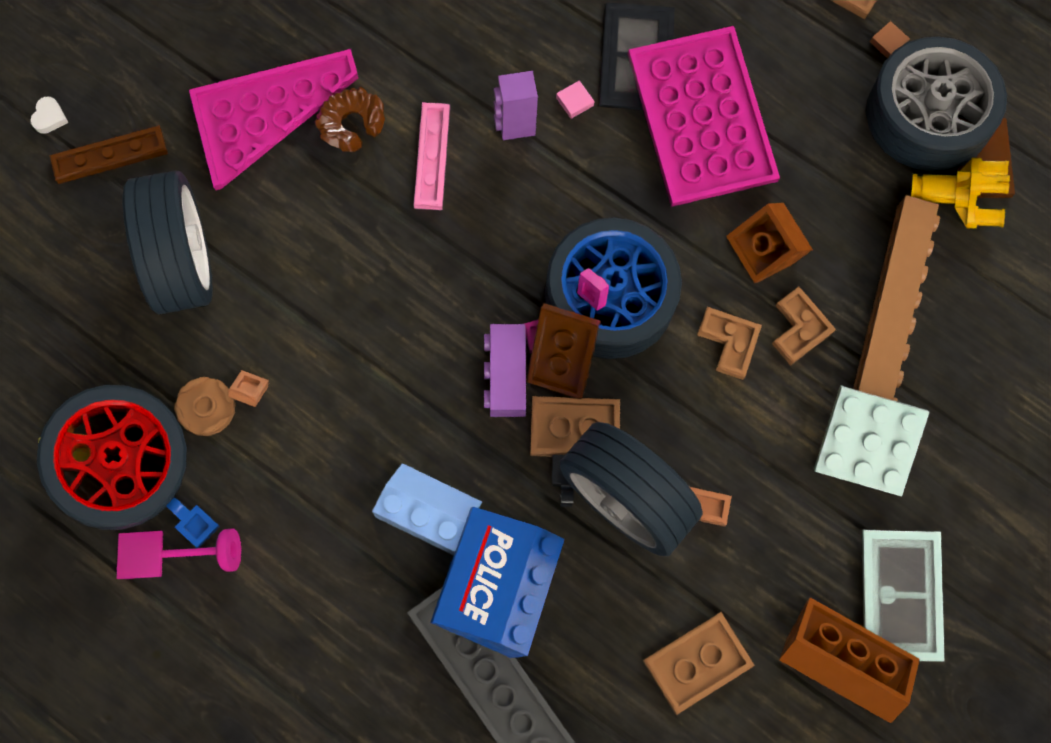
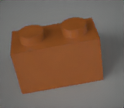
(769, 241)

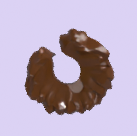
(339, 107)

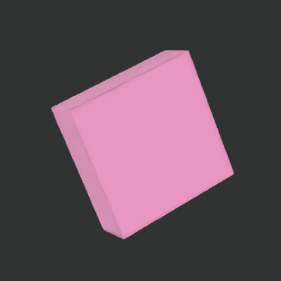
(575, 99)

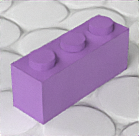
(515, 105)
(506, 370)

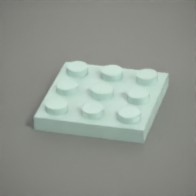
(871, 440)

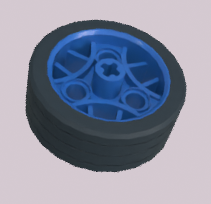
(631, 243)

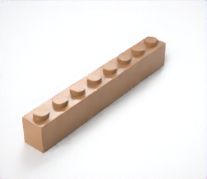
(897, 298)

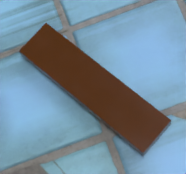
(108, 154)

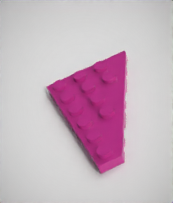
(258, 110)

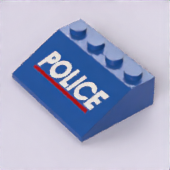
(498, 582)

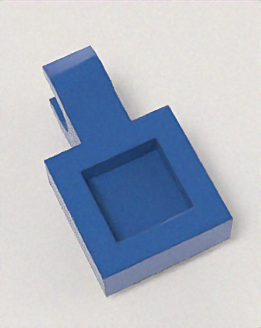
(194, 524)

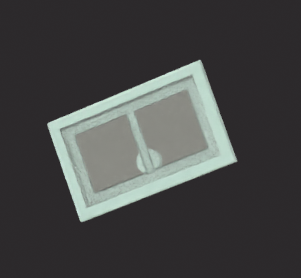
(904, 590)

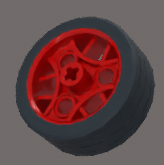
(59, 443)

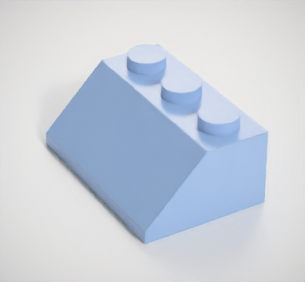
(425, 508)

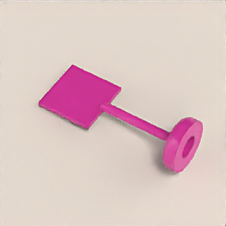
(142, 553)

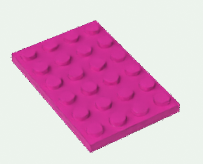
(703, 116)

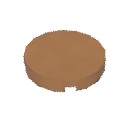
(204, 406)

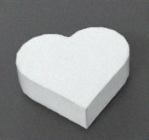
(48, 116)

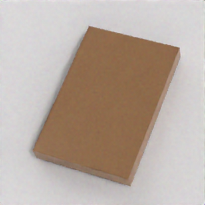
(562, 421)
(698, 663)

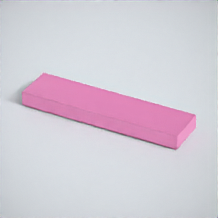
(432, 156)

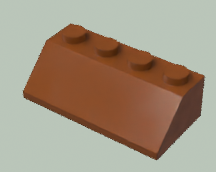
(851, 660)

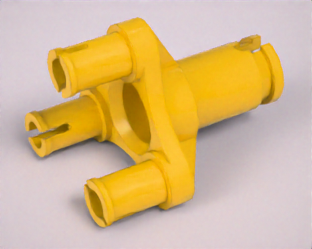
(963, 189)

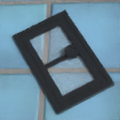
(624, 29)

